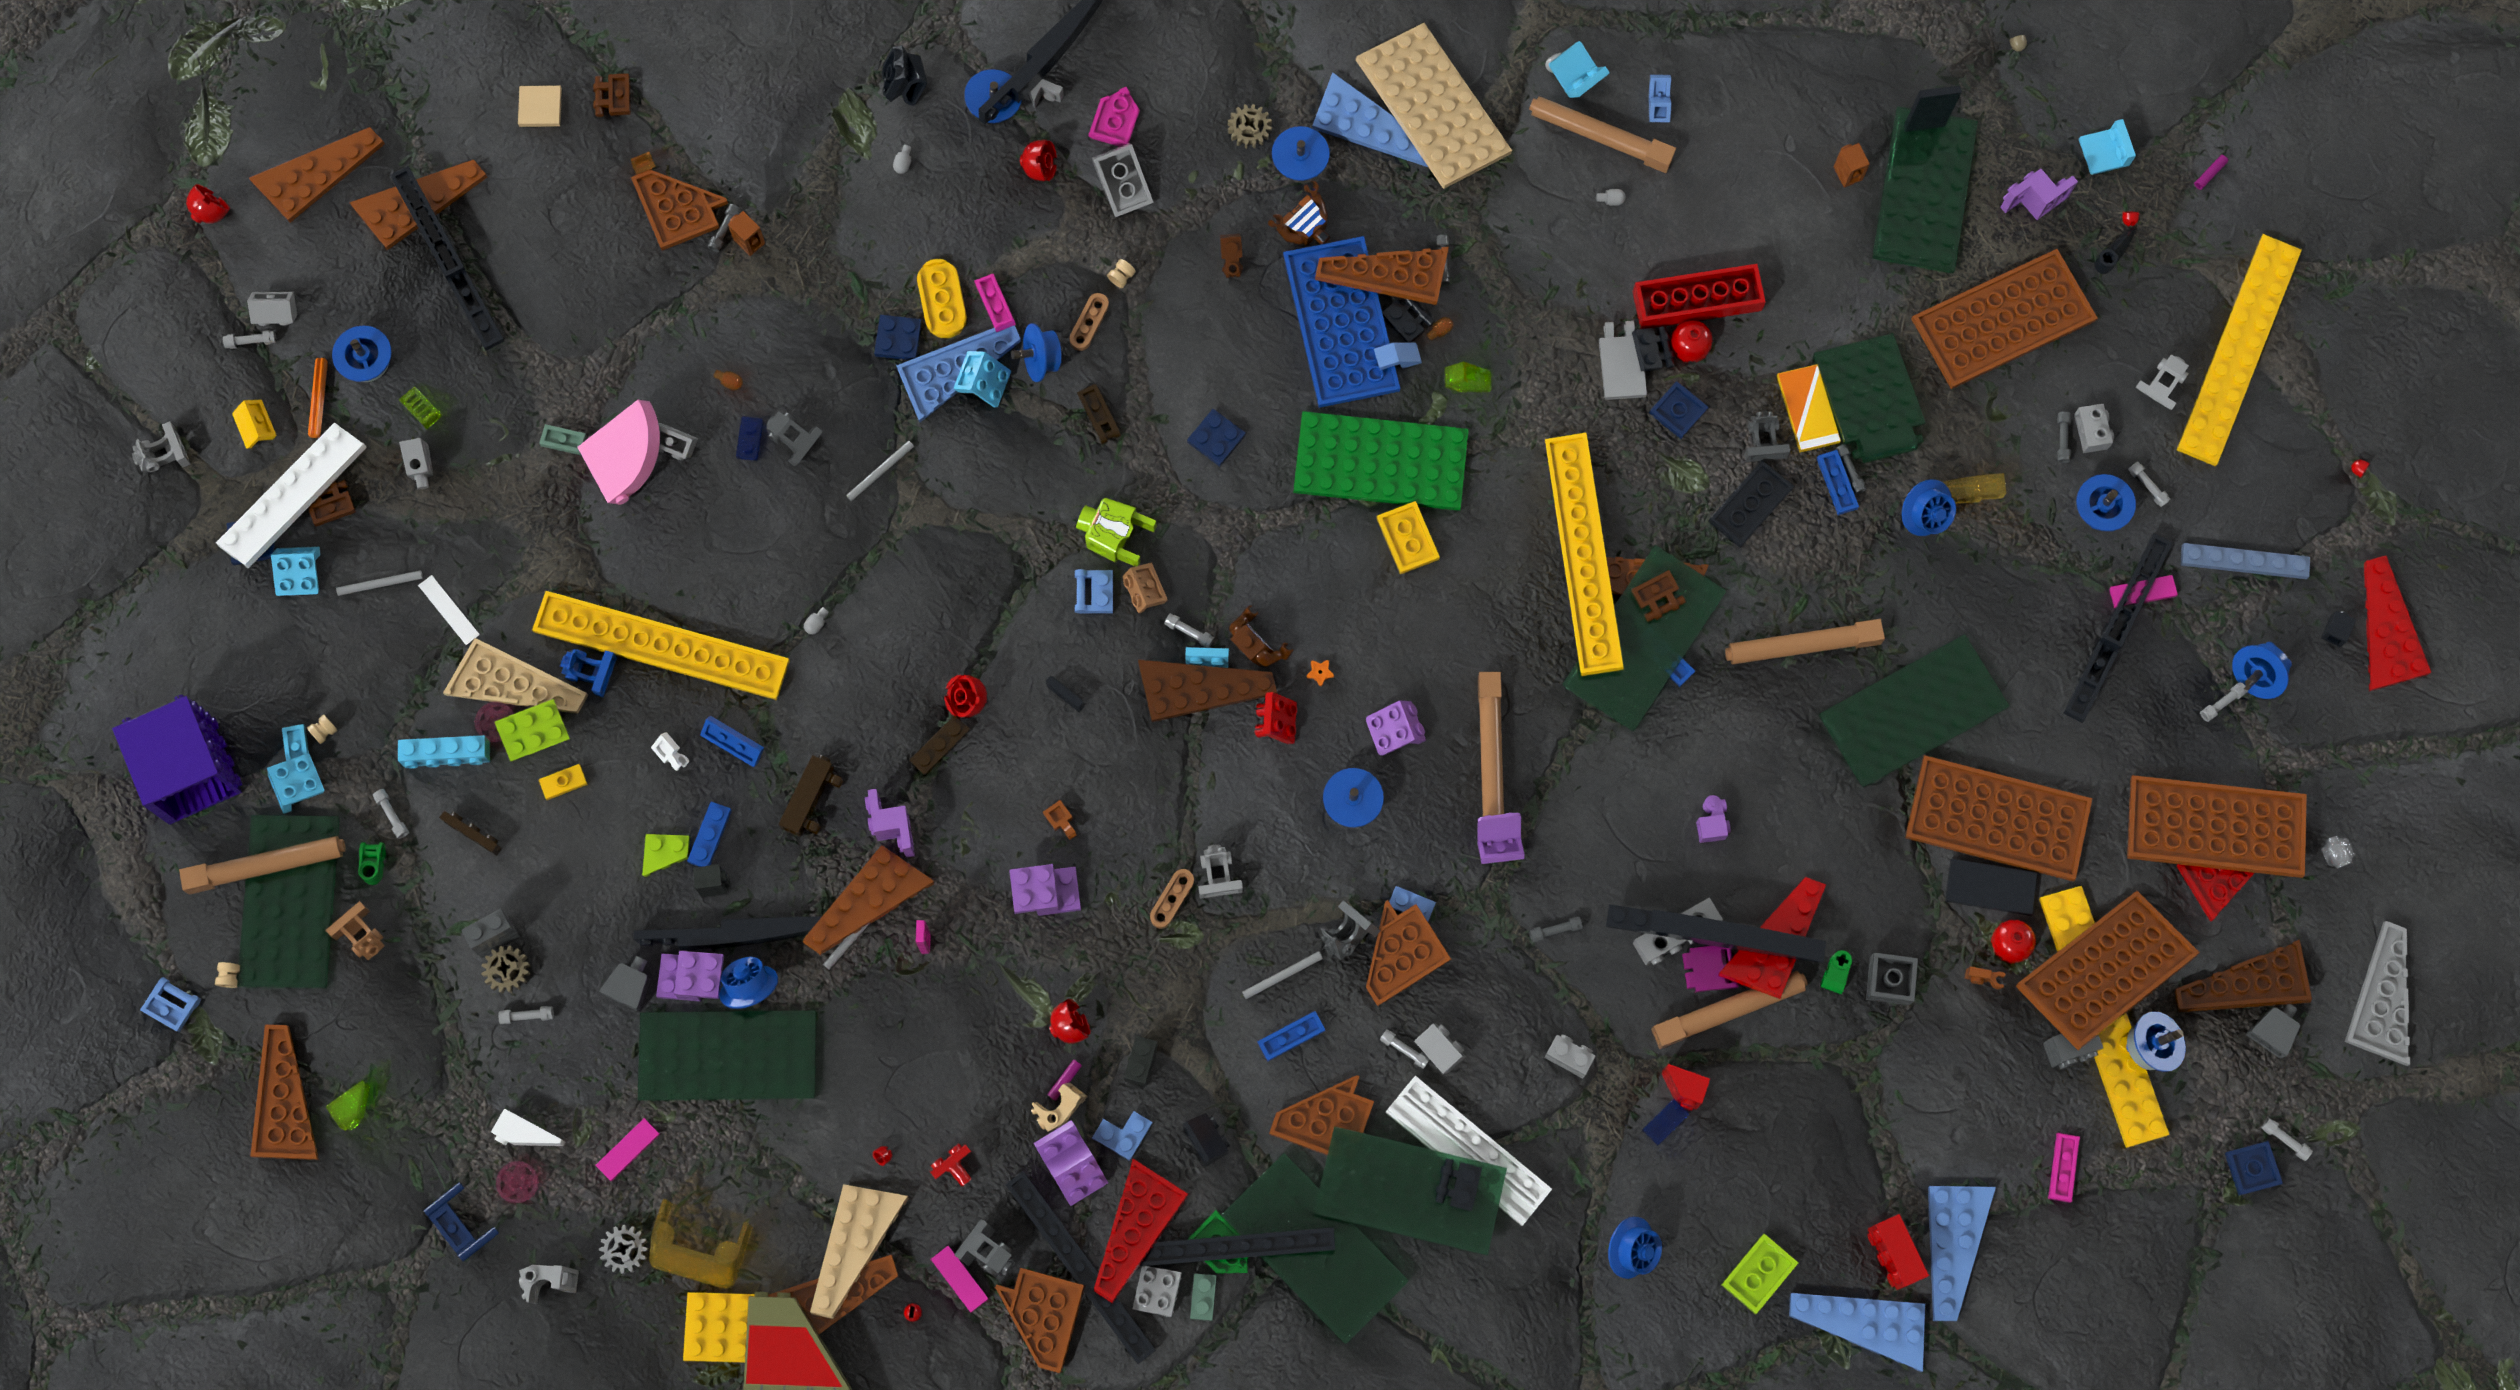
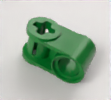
(371, 858)
(1835, 975)

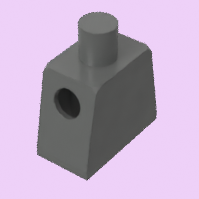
(628, 984)
(2276, 1030)

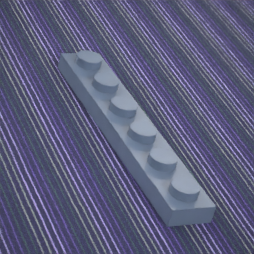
(2245, 561)

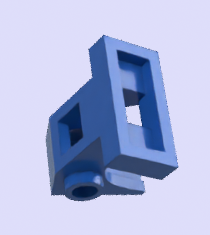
(573, 664)

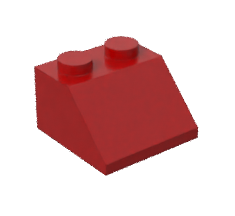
(1685, 1086)

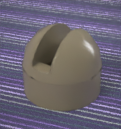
(2018, 43)

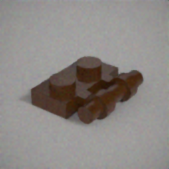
(619, 95)
(334, 507)
(1654, 590)

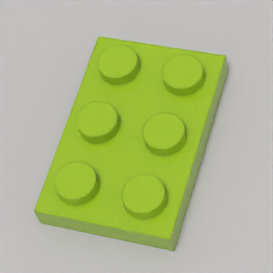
(1759, 1273)

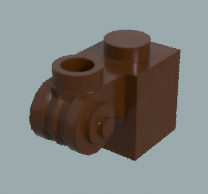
(1231, 251)

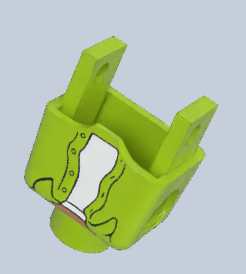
(1110, 527)

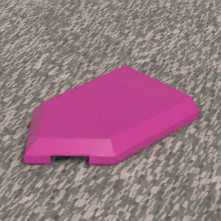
(1115, 118)

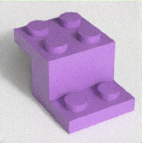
(2038, 193)
(889, 823)
(1045, 890)
(690, 976)
(1070, 1163)

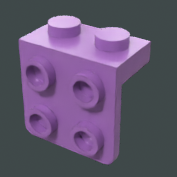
(1395, 727)
(1500, 838)

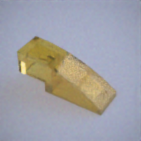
(1977, 488)

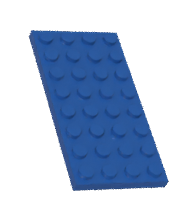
(1339, 328)

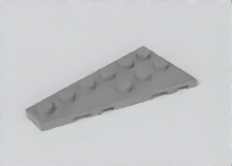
(2383, 1004)

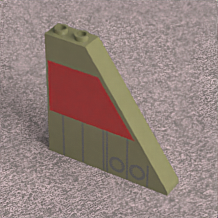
(786, 1348)

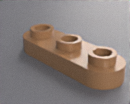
(1089, 313)
(1175, 889)

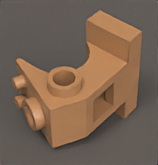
(350, 925)

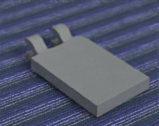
(1620, 364)

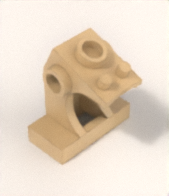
(1070, 1100)

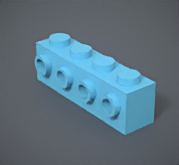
(443, 751)

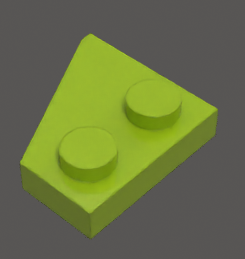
(663, 851)

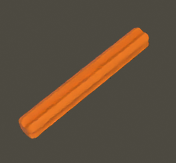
(317, 399)

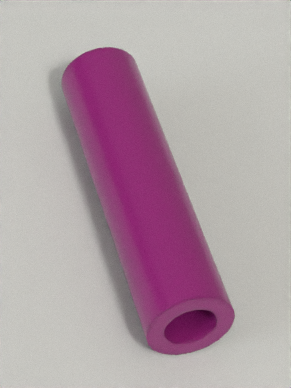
(2216, 166)
(1066, 1077)

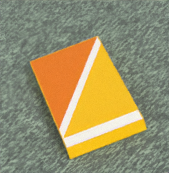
(1808, 408)

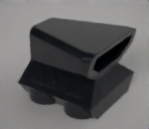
(903, 76)

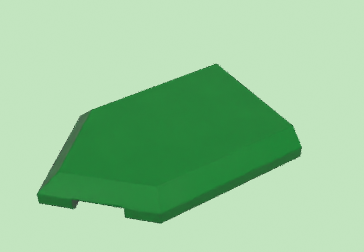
(1217, 1227)

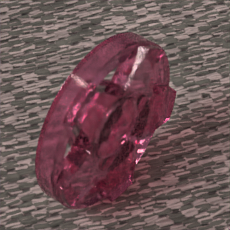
(490, 717)
(517, 1182)

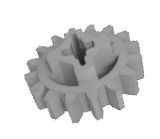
(620, 1240)

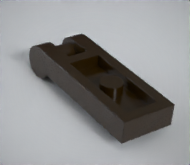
(1098, 413)

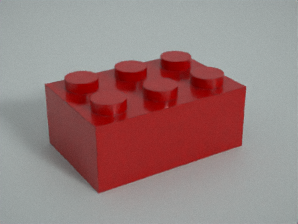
(1897, 1252)

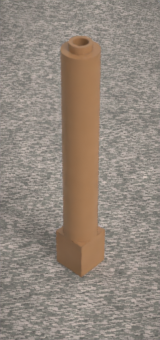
(1654, 153)
(1859, 635)
(1491, 742)
(206, 877)
(1722, 1012)

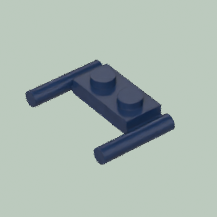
(453, 1228)

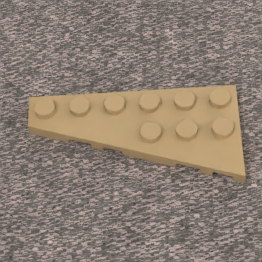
(499, 677)
(855, 1235)

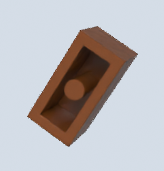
(1851, 164)
(746, 233)

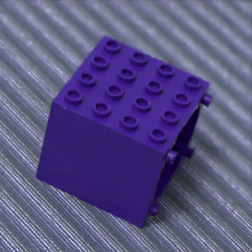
(177, 760)

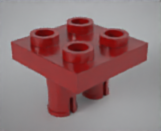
(1278, 718)
(952, 1165)

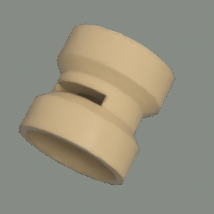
(1121, 273)
(322, 729)
(227, 975)

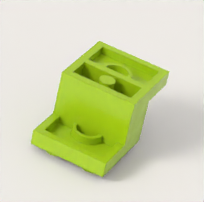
(532, 730)

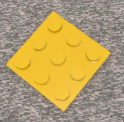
(716, 1327)

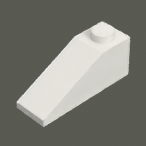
(521, 1132)

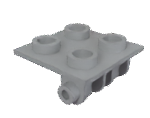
(1157, 1291)

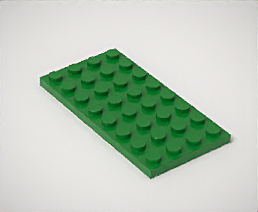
(1381, 460)

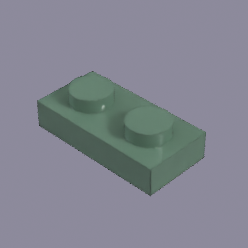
(562, 439)
(1203, 1297)

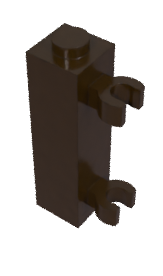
(807, 794)

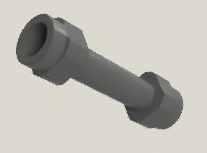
(1443, 241)
(716, 242)
(2064, 453)
(1857, 484)
(1573, 924)

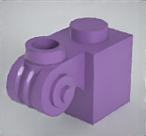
(1714, 826)

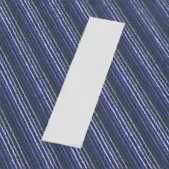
(448, 610)

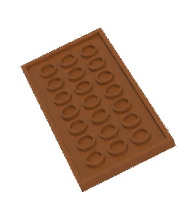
(2004, 318)
(1998, 818)
(2217, 826)
(2107, 970)

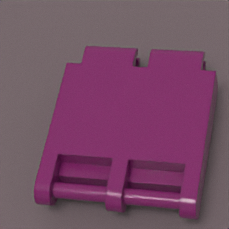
(1705, 966)

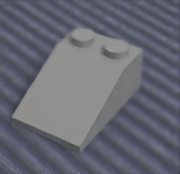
(1122, 179)

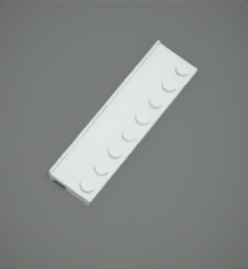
(291, 495)
(1448, 1131)

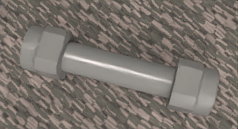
(231, 341)
(2137, 470)
(1173, 622)
(2211, 711)
(382, 799)
(544, 1013)
(1420, 1059)
(2271, 1127)

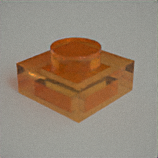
(643, 163)

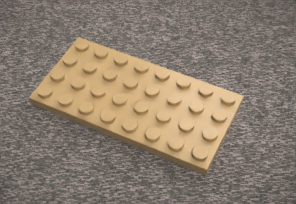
(1433, 105)

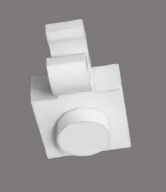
(667, 751)

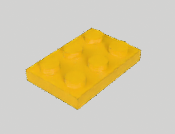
(1408, 537)

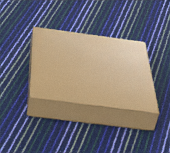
(539, 106)

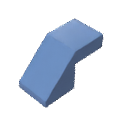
(1659, 98)
(1397, 353)

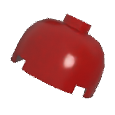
(1038, 160)
(205, 206)
(1691, 341)
(965, 696)
(2013, 941)
(1068, 1023)

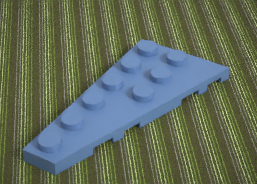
(1357, 119)
(933, 375)
(1956, 1229)
(1876, 1325)

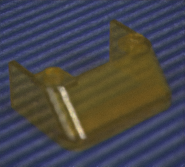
(714, 1270)

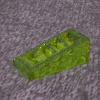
(430, 418)

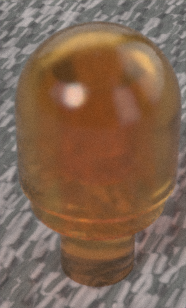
(1440, 328)
(729, 379)

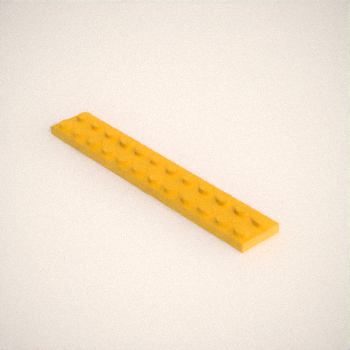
(2239, 350)
(1584, 554)
(661, 645)
(2124, 1080)

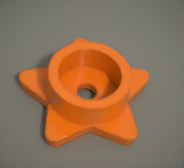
(1320, 678)

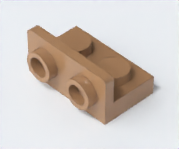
(1144, 587)

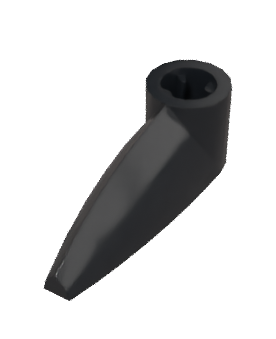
(2113, 252)

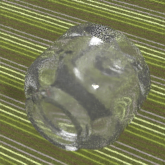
(2338, 852)

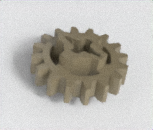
(1253, 118)
(508, 978)

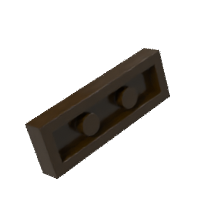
(939, 745)
(471, 831)

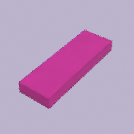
(994, 302)
(2161, 589)
(923, 937)
(627, 1150)
(2064, 1167)
(959, 1279)

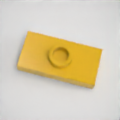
(563, 782)

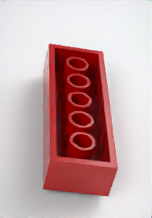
(1698, 296)

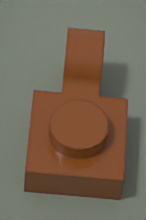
(1059, 817)
(1980, 975)

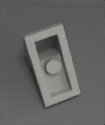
(1049, 90)

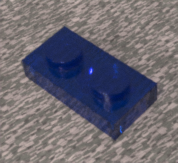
(749, 438)
(1665, 1122)

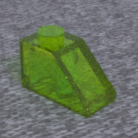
(1467, 378)
(350, 1106)

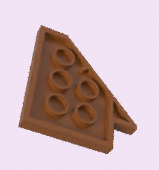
(676, 208)
(1403, 953)
(1313, 1119)
(1044, 1314)

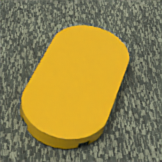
(941, 298)

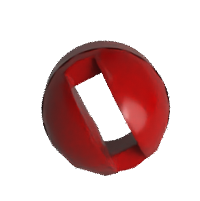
(2130, 218)
(2359, 467)
(882, 1155)
(917, 1312)

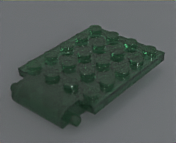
(1871, 397)

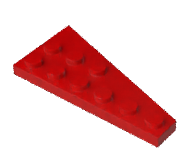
(2391, 637)
(2213, 886)
(1770, 972)
(1141, 1218)

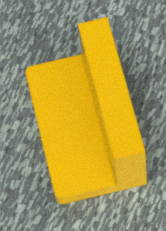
(253, 422)

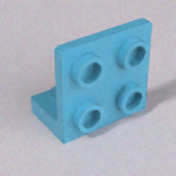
(1577, 70)
(2108, 149)
(983, 377)
(295, 570)
(1207, 656)
(294, 781)

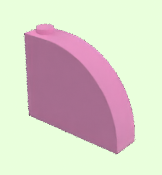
(623, 452)

